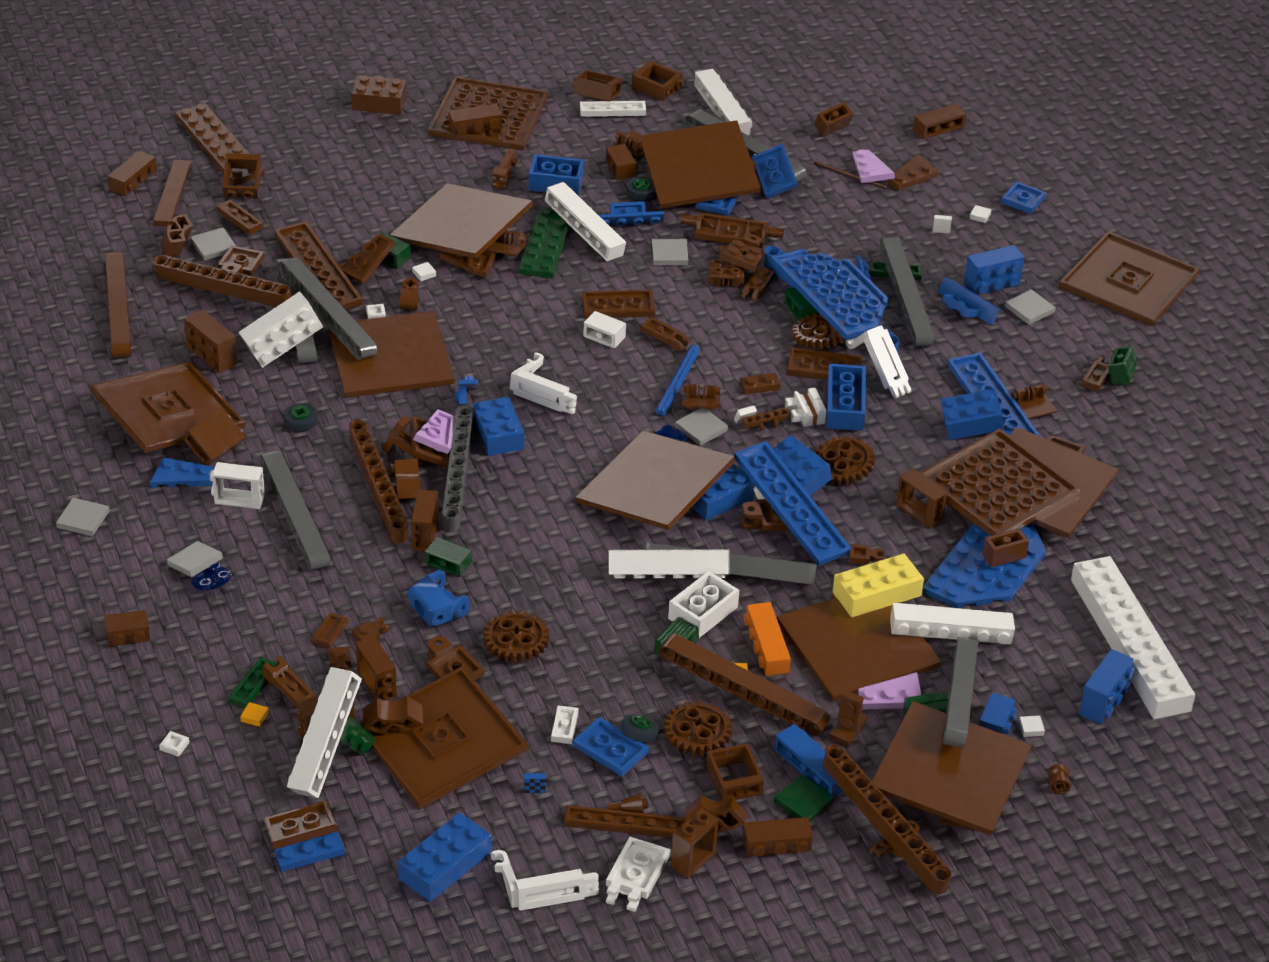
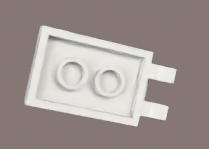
(636, 871)

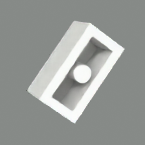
(604, 329)

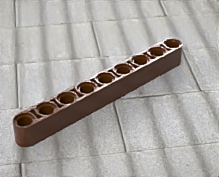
(221, 281)
(118, 305)
(378, 481)
(744, 684)
(887, 819)

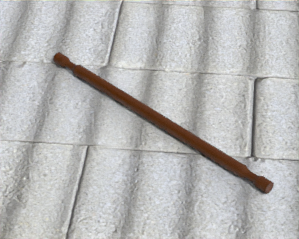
(847, 173)

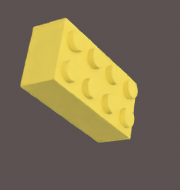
(878, 585)

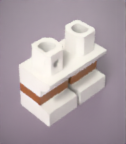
(806, 408)

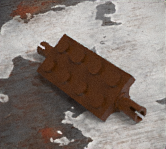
(725, 228)

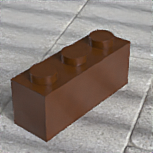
(475, 119)
(939, 121)
(132, 173)
(777, 837)

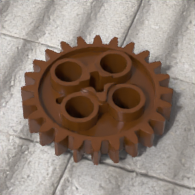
(815, 332)
(847, 459)
(516, 636)
(697, 728)

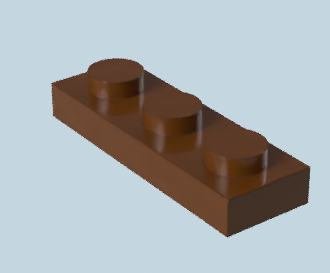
(240, 217)

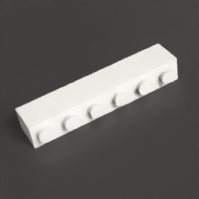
(721, 99)
(585, 221)
(668, 562)
(951, 623)
(324, 732)

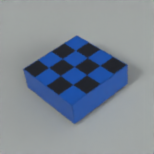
(534, 782)

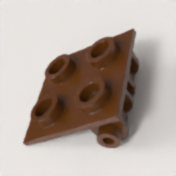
(632, 142)
(509, 244)
(725, 270)
(1034, 401)
(709, 402)

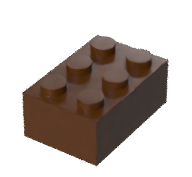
(379, 94)
(210, 341)

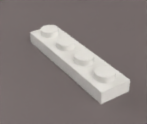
(613, 108)

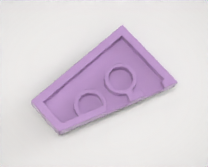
(871, 167)
(437, 432)
(890, 693)

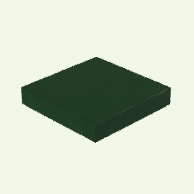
(804, 798)

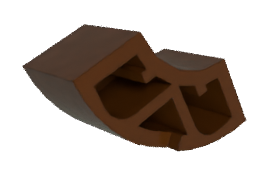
(176, 235)
(406, 478)
(395, 715)
(728, 812)

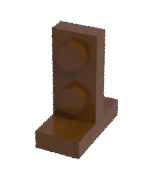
(400, 438)
(849, 720)

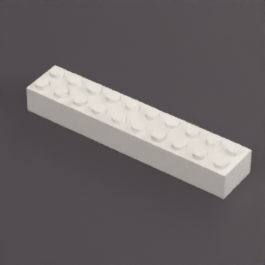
(1132, 634)

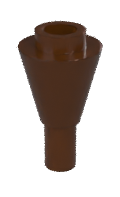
(634, 803)

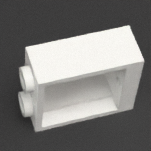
(236, 497)

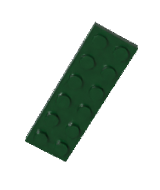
(544, 244)

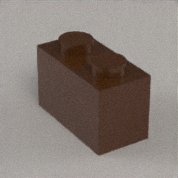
(833, 119)
(621, 161)
(1005, 547)
(127, 628)

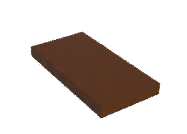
(619, 303)
(816, 363)

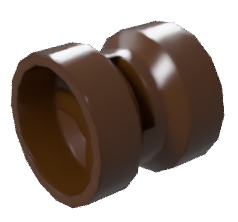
(1059, 779)

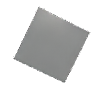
(212, 243)
(669, 251)
(1030, 307)
(701, 426)
(82, 516)
(194, 559)

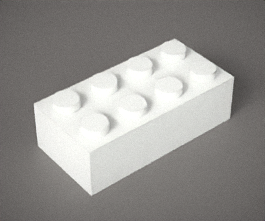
(281, 329)

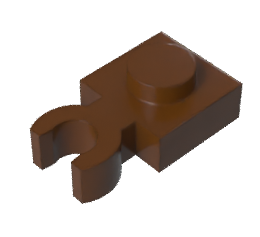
(862, 554)
(369, 630)
(339, 658)

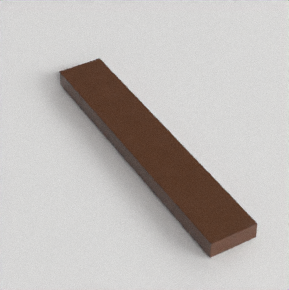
(172, 192)
(622, 821)

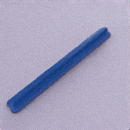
(677, 380)

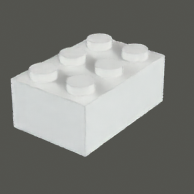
(704, 602)

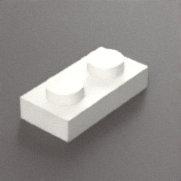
(564, 724)

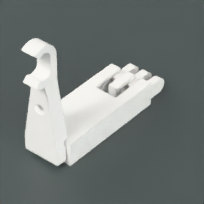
(884, 358)
(539, 389)
(545, 889)

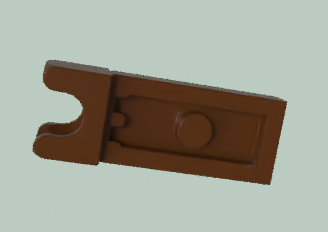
(504, 170)
(287, 681)

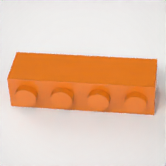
(767, 639)

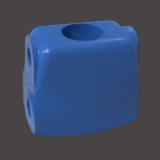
(435, 602)

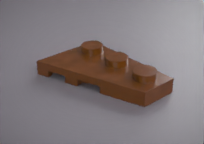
(913, 173)
(366, 261)
(479, 266)

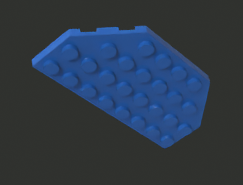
(834, 290)
(968, 577)

